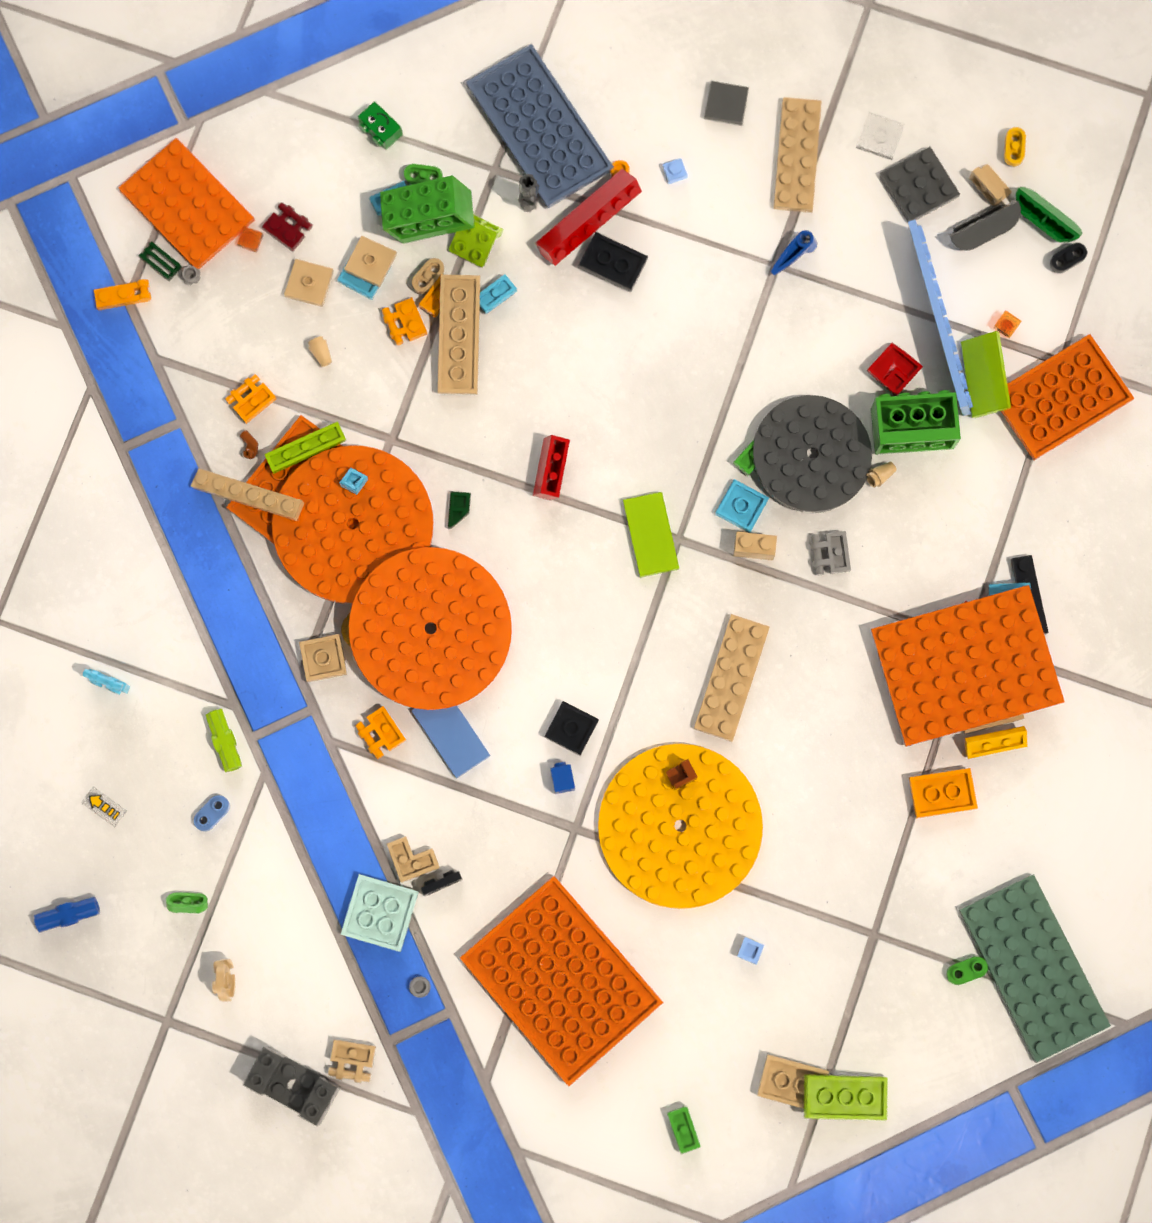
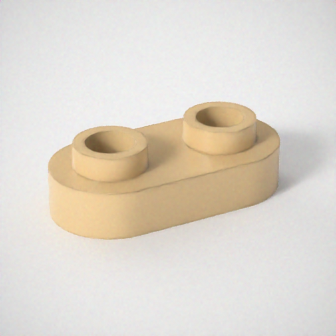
(427, 276)

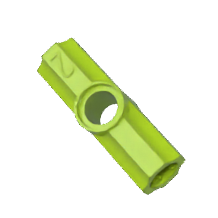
(223, 740)

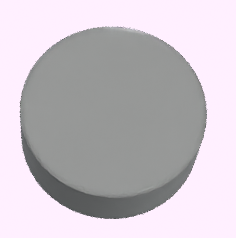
(420, 987)

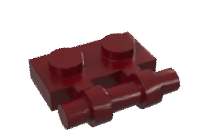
(283, 231)

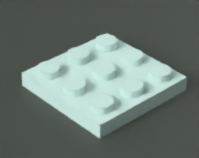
(379, 913)

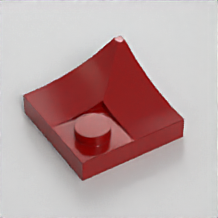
(894, 369)

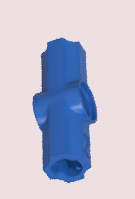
(67, 914)

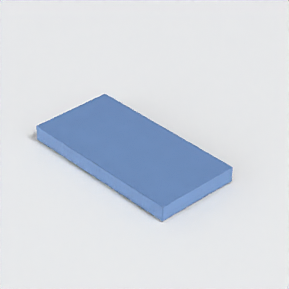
(453, 738)

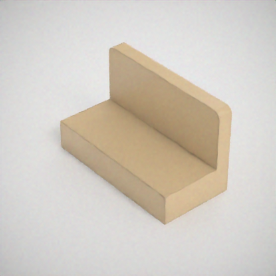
(990, 184)

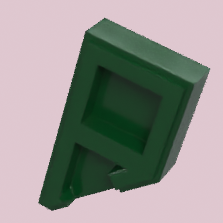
(458, 508)

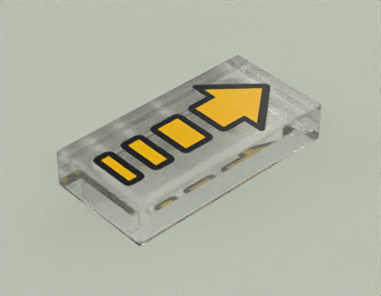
(104, 806)

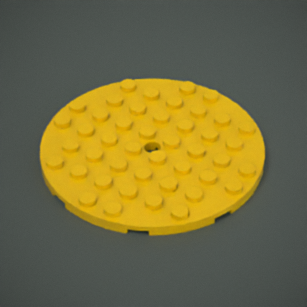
(672, 865)

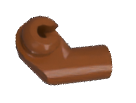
(251, 445)

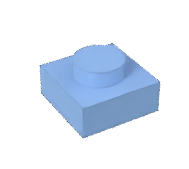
(675, 171)
(750, 950)

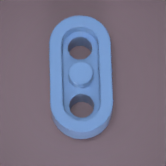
(213, 815)

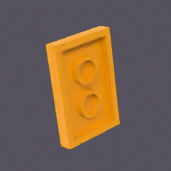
(943, 793)

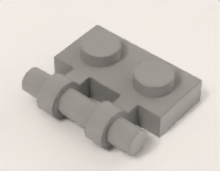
(837, 552)

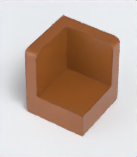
(681, 774)

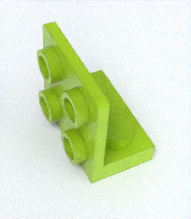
(476, 242)

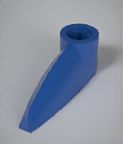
(795, 251)

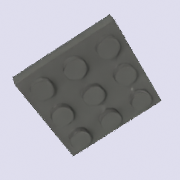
(919, 184)

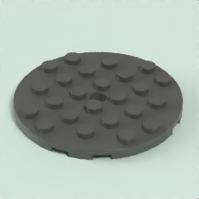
(805, 482)

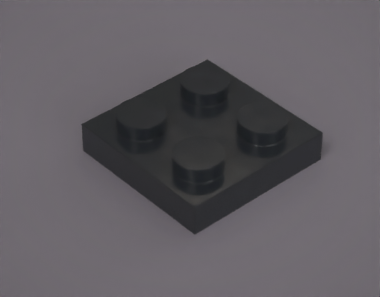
(571, 728)

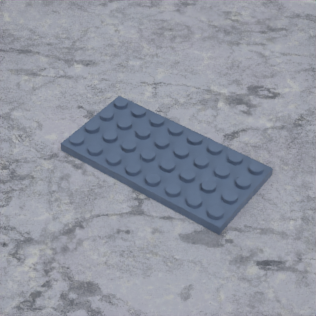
(539, 125)

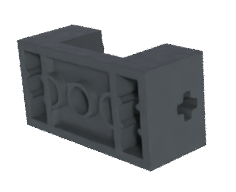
(271, 1078)

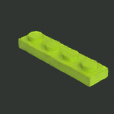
(305, 447)

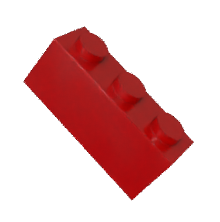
(551, 467)

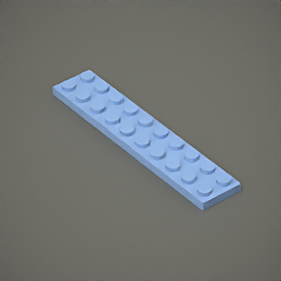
(942, 322)

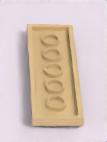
(797, 154)
(459, 334)
(731, 678)

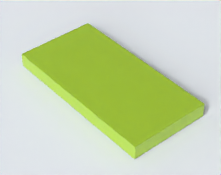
(985, 374)
(651, 534)
(845, 1097)

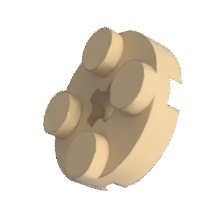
(225, 981)

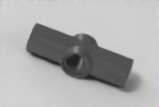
(528, 192)

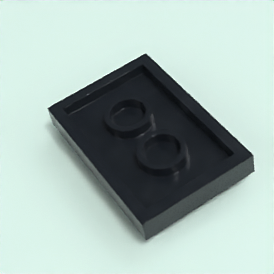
(613, 261)

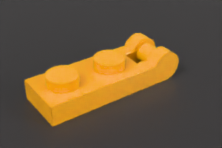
(122, 295)

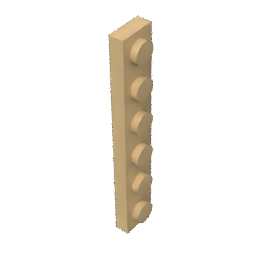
(247, 494)

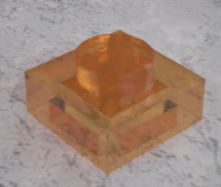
(250, 239)
(1007, 324)

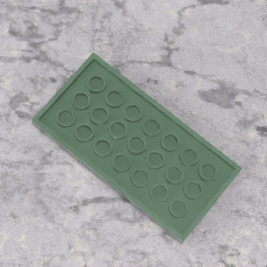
(1035, 968)

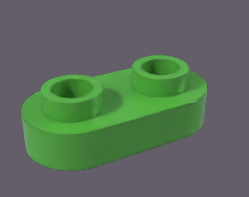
(423, 173)
(187, 902)
(967, 970)

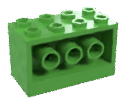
(427, 209)
(915, 422)

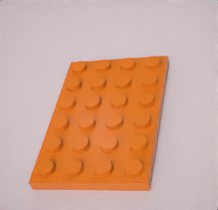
(186, 204)
(1064, 397)

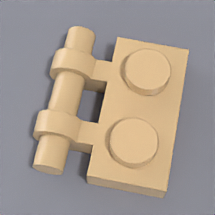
(354, 1054)

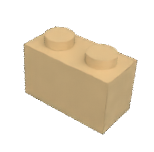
(755, 546)

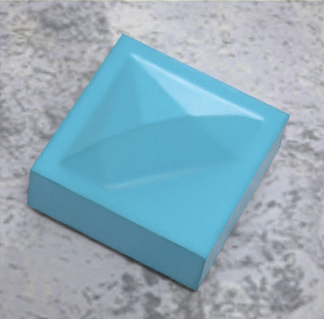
(353, 481)

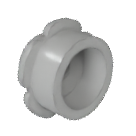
(190, 270)

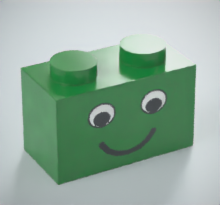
(379, 125)

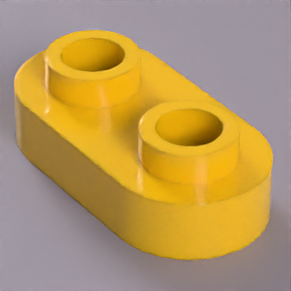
(1015, 148)

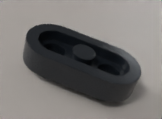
(1067, 258)

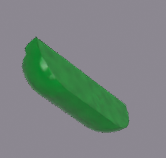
(1047, 216)

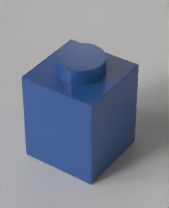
(562, 778)

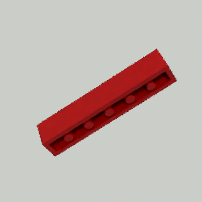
(588, 217)

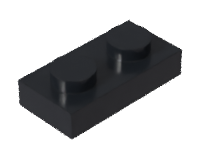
(432, 886)

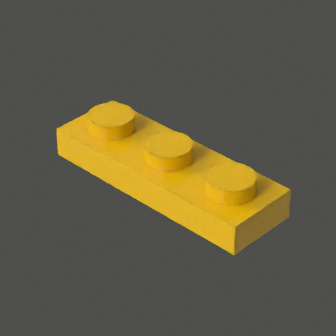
(996, 742)

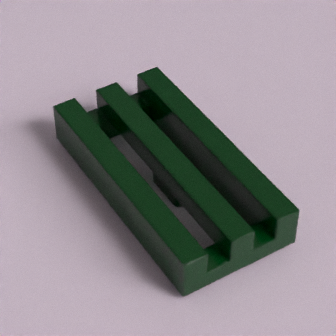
(148, 251)

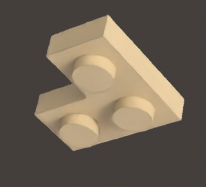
(409, 865)

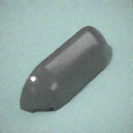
(985, 226)

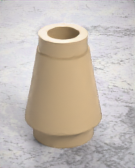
(320, 350)
(880, 474)

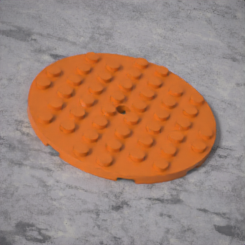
(321, 548)
(391, 635)

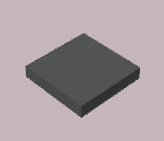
(726, 103)

